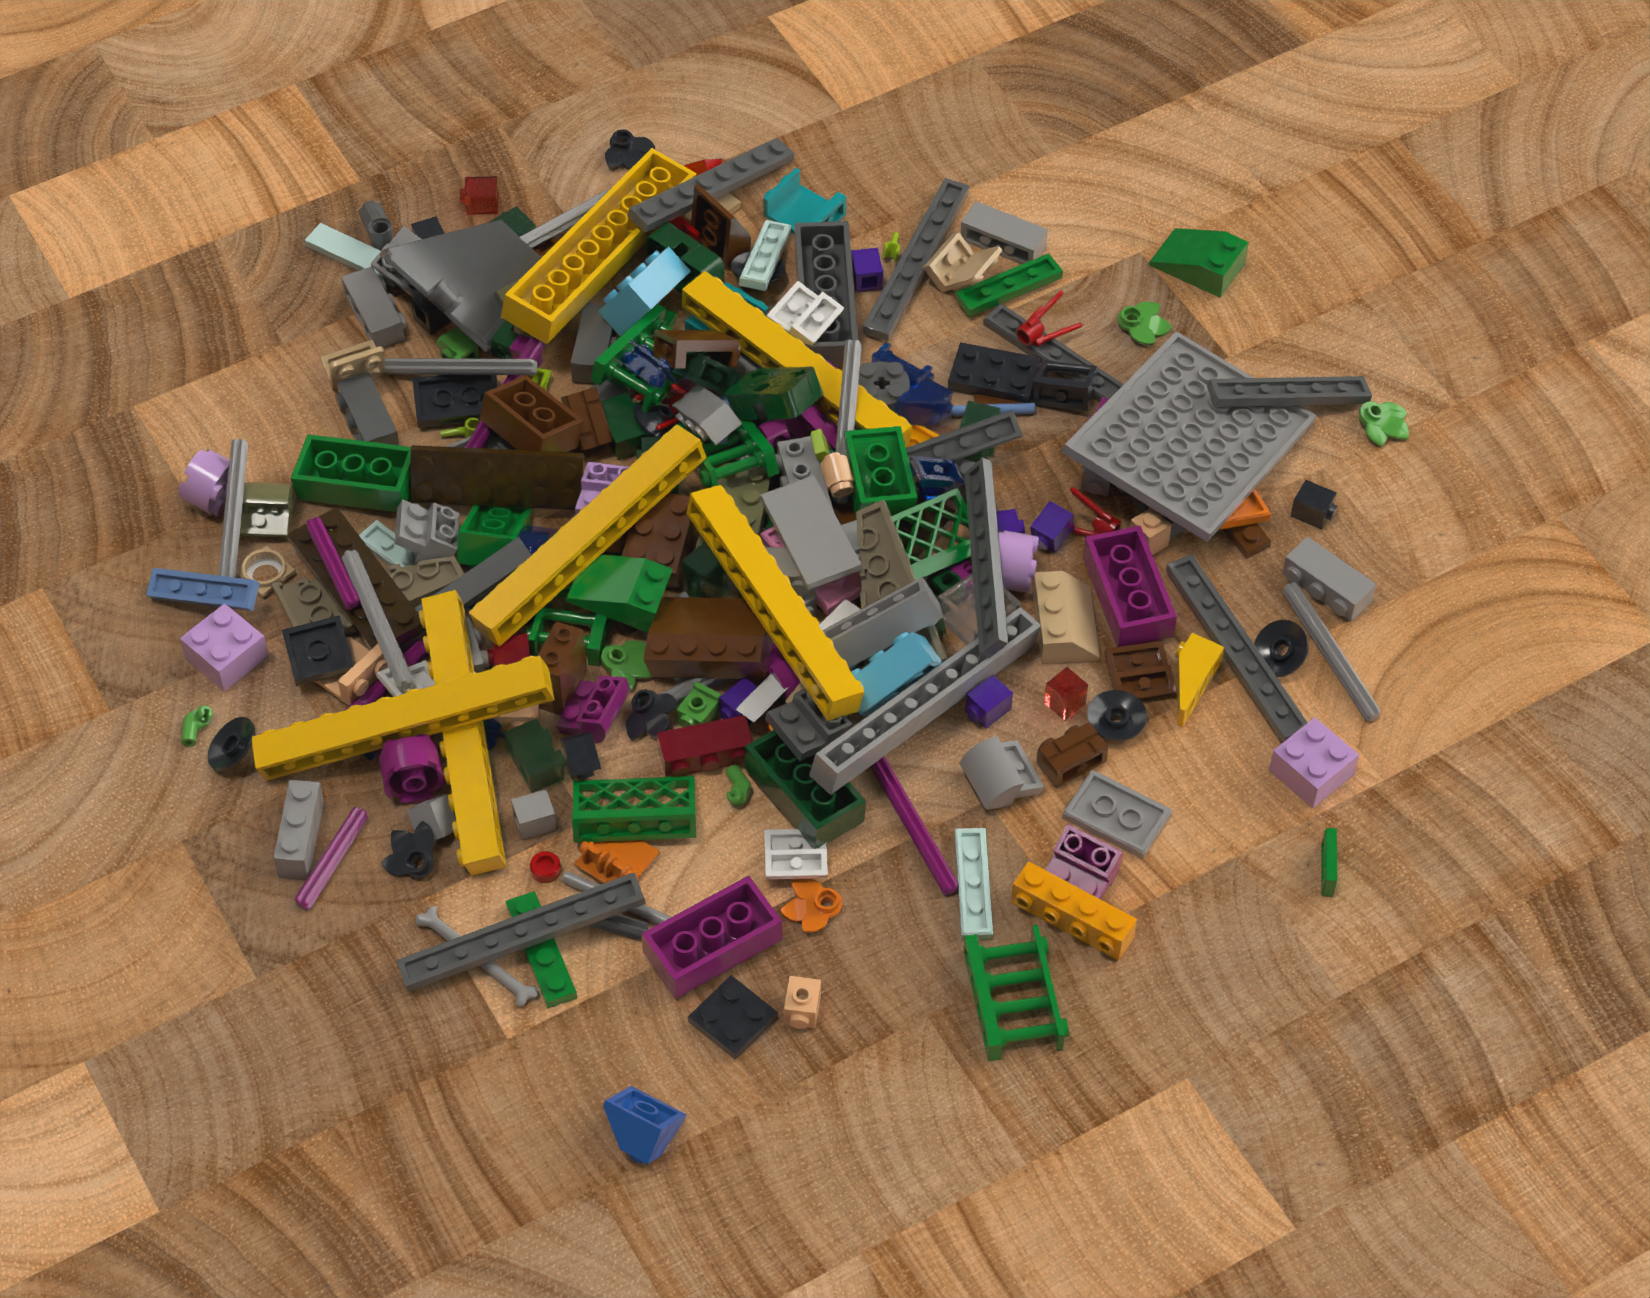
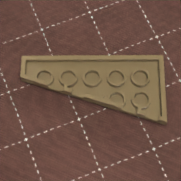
(885, 564)
(309, 601)

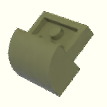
(267, 509)

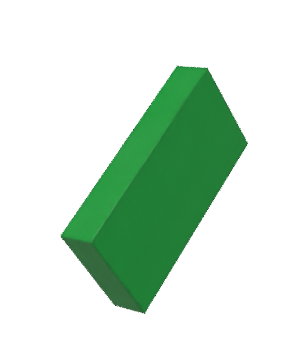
(1329, 862)

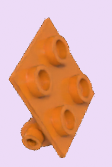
(615, 858)

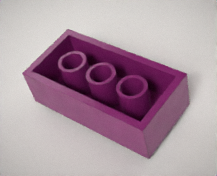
(1129, 587)
(712, 936)

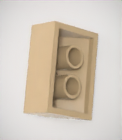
(1067, 618)

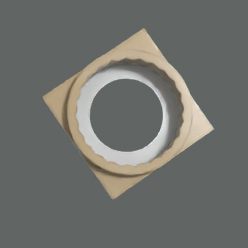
(265, 557)

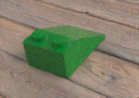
(1202, 258)
(880, 469)
(488, 531)
(621, 589)

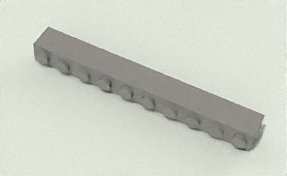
(918, 705)

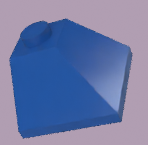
(642, 1123)

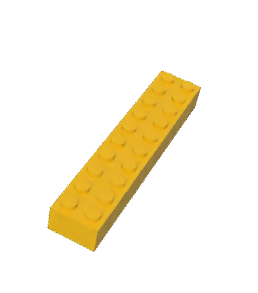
(589, 251)

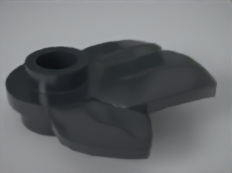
(626, 149)
(650, 713)
(409, 849)

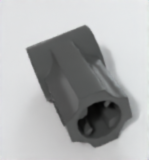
(376, 224)

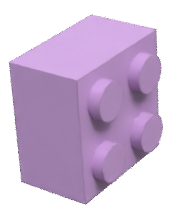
(224, 647)
(1313, 762)

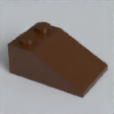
(718, 227)

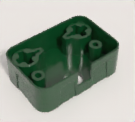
(689, 251)
(781, 390)

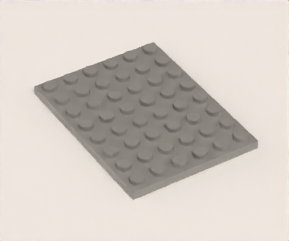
(1179, 450)

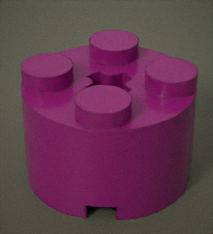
(411, 769)

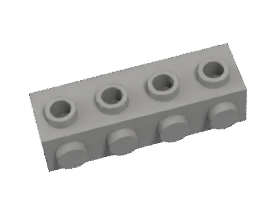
(798, 461)
(883, 621)

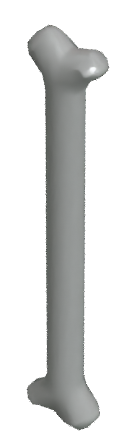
(521, 991)

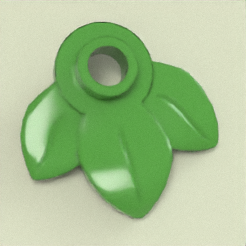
(1143, 322)
(1383, 421)
(629, 663)

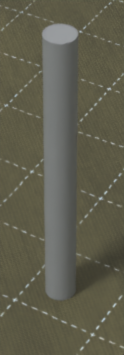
(642, 911)

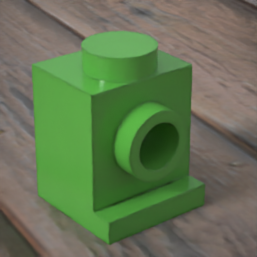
(457, 346)
(699, 706)

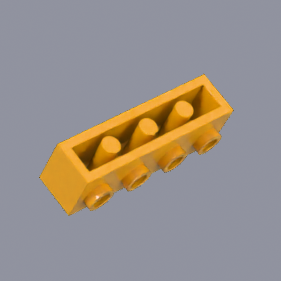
(1073, 910)

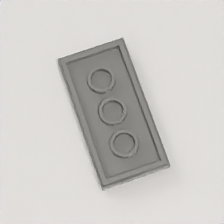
(811, 532)

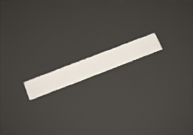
(770, 689)

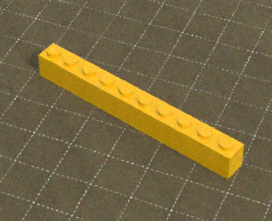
(774, 348)
(587, 535)
(775, 603)
(406, 715)
(464, 746)

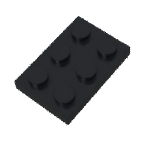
(994, 373)
(450, 398)

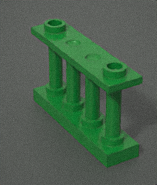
(610, 361)
(751, 443)
(593, 644)
(990, 1010)

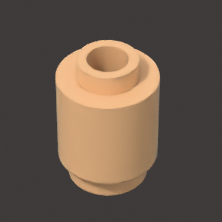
(837, 475)

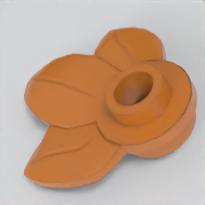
(808, 905)

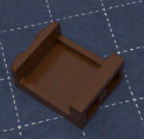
(674, 345)
(566, 662)

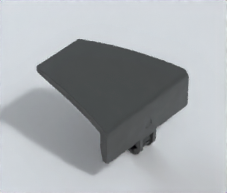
(464, 271)

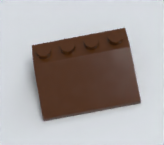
(707, 640)

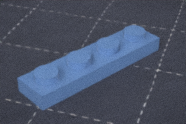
(202, 589)

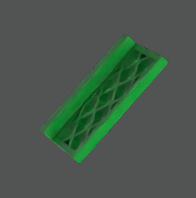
(943, 558)
(637, 820)

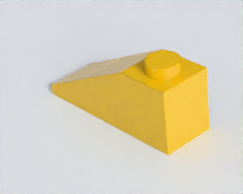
(1195, 668)

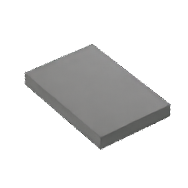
(1117, 814)

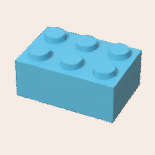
(643, 289)
(895, 670)

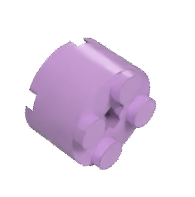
(206, 482)
(1017, 559)

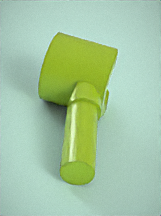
(891, 248)
(467, 431)

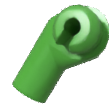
(193, 723)
(741, 786)

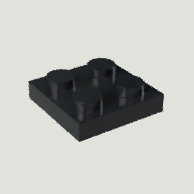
(317, 650)
(733, 1017)

